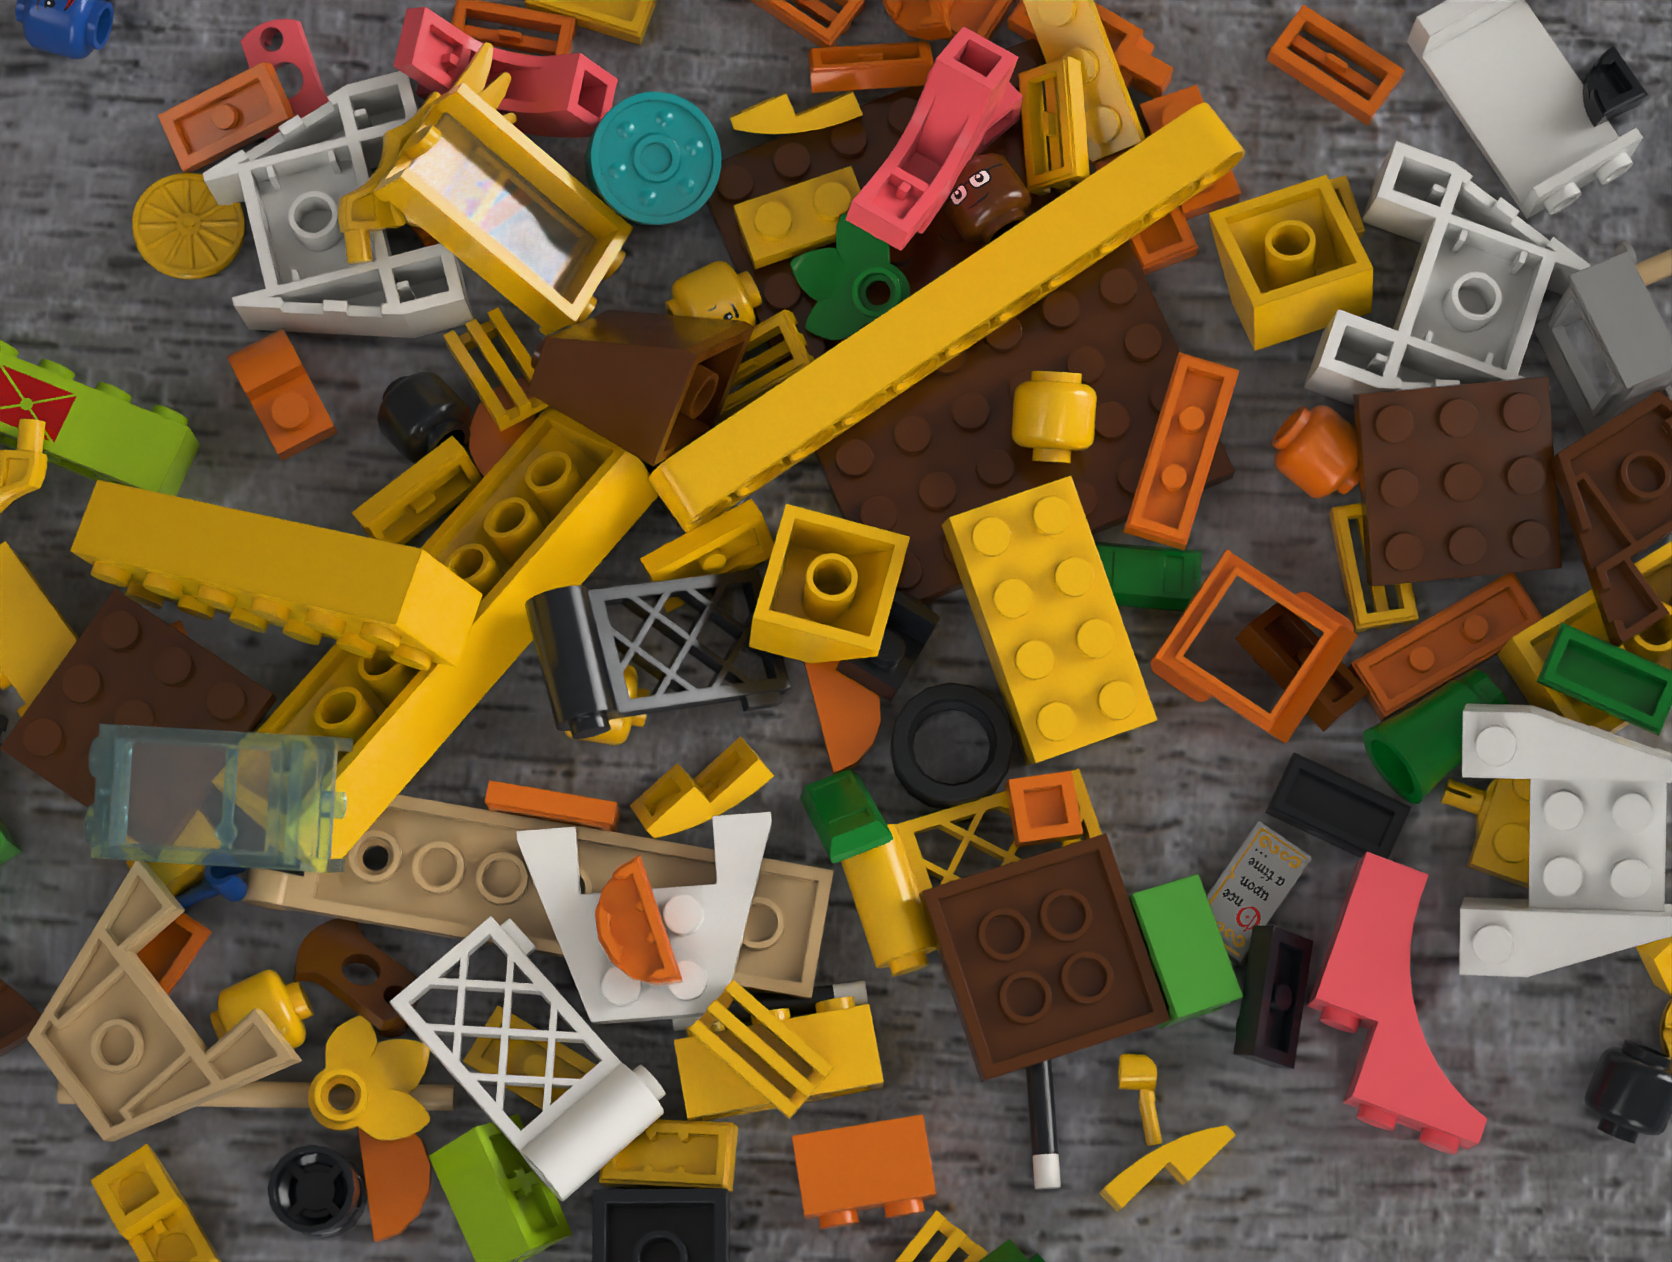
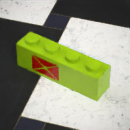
(94, 428)

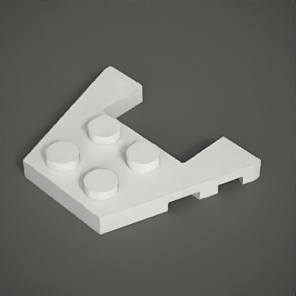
(700, 921)

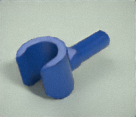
(217, 881)

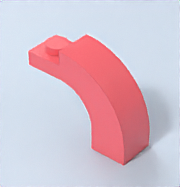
(546, 93)
(937, 141)

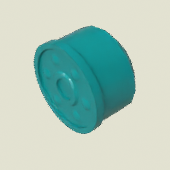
(653, 159)

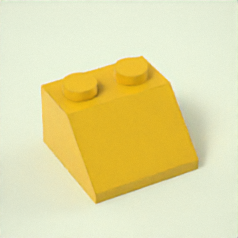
(1291, 261)
(827, 588)

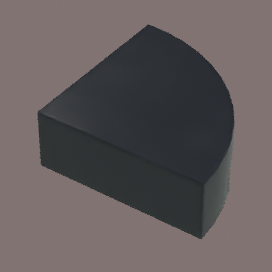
(1610, 88)

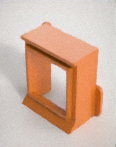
(1306, 684)

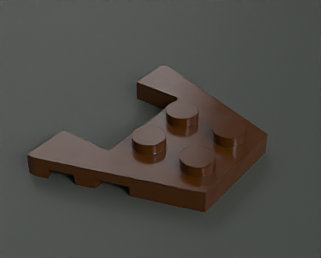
(1618, 506)

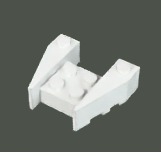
(293, 212)
(1467, 295)
(1591, 843)

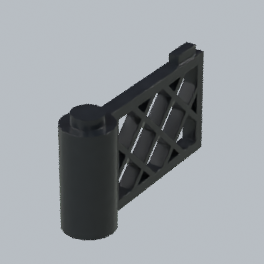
(583, 663)

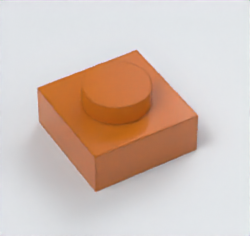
(1043, 809)

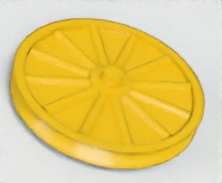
(184, 228)

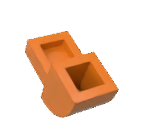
(282, 394)

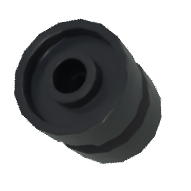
(317, 1191)

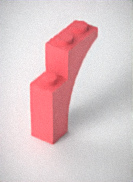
(1369, 986)

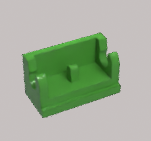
(1185, 949)

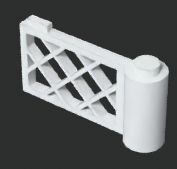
(585, 1123)

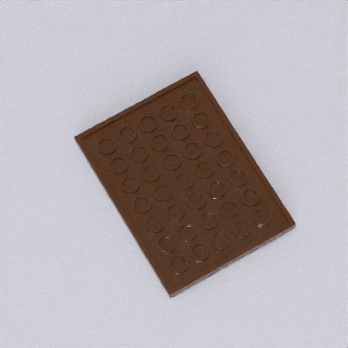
(950, 434)

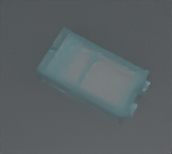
(215, 798)

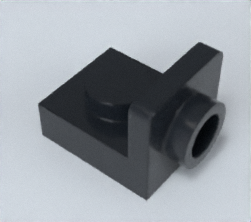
(903, 640)

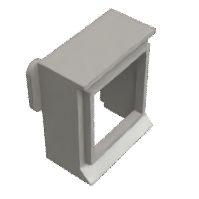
(1625, 330)

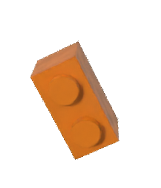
(864, 1170)

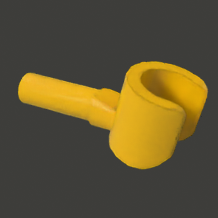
(1140, 1074)

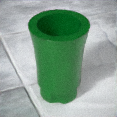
(1426, 739)

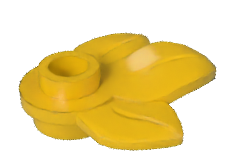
(380, 1078)

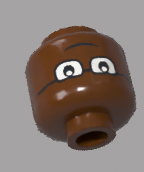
(987, 199)

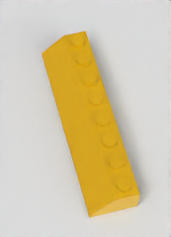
(522, 531)

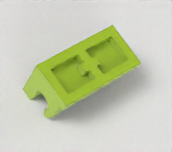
(498, 1196)

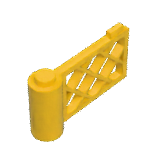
(891, 877)

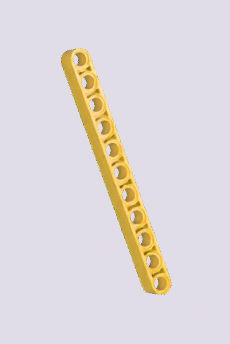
(945, 317)

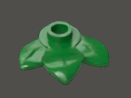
(842, 282)

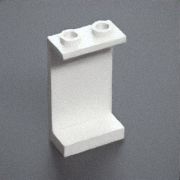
(1519, 101)

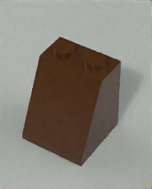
(641, 377)

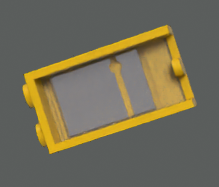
(506, 209)

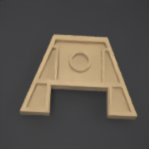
(123, 1040)

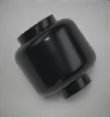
(422, 414)
(1631, 1091)

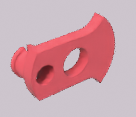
(293, 51)

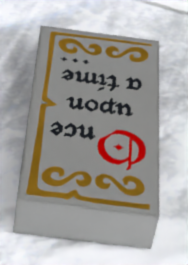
(1254, 887)

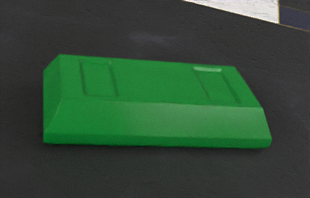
(1151, 575)
(1608, 678)
(844, 815)

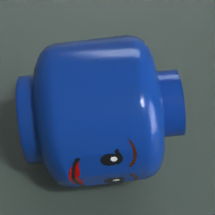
(66, 26)

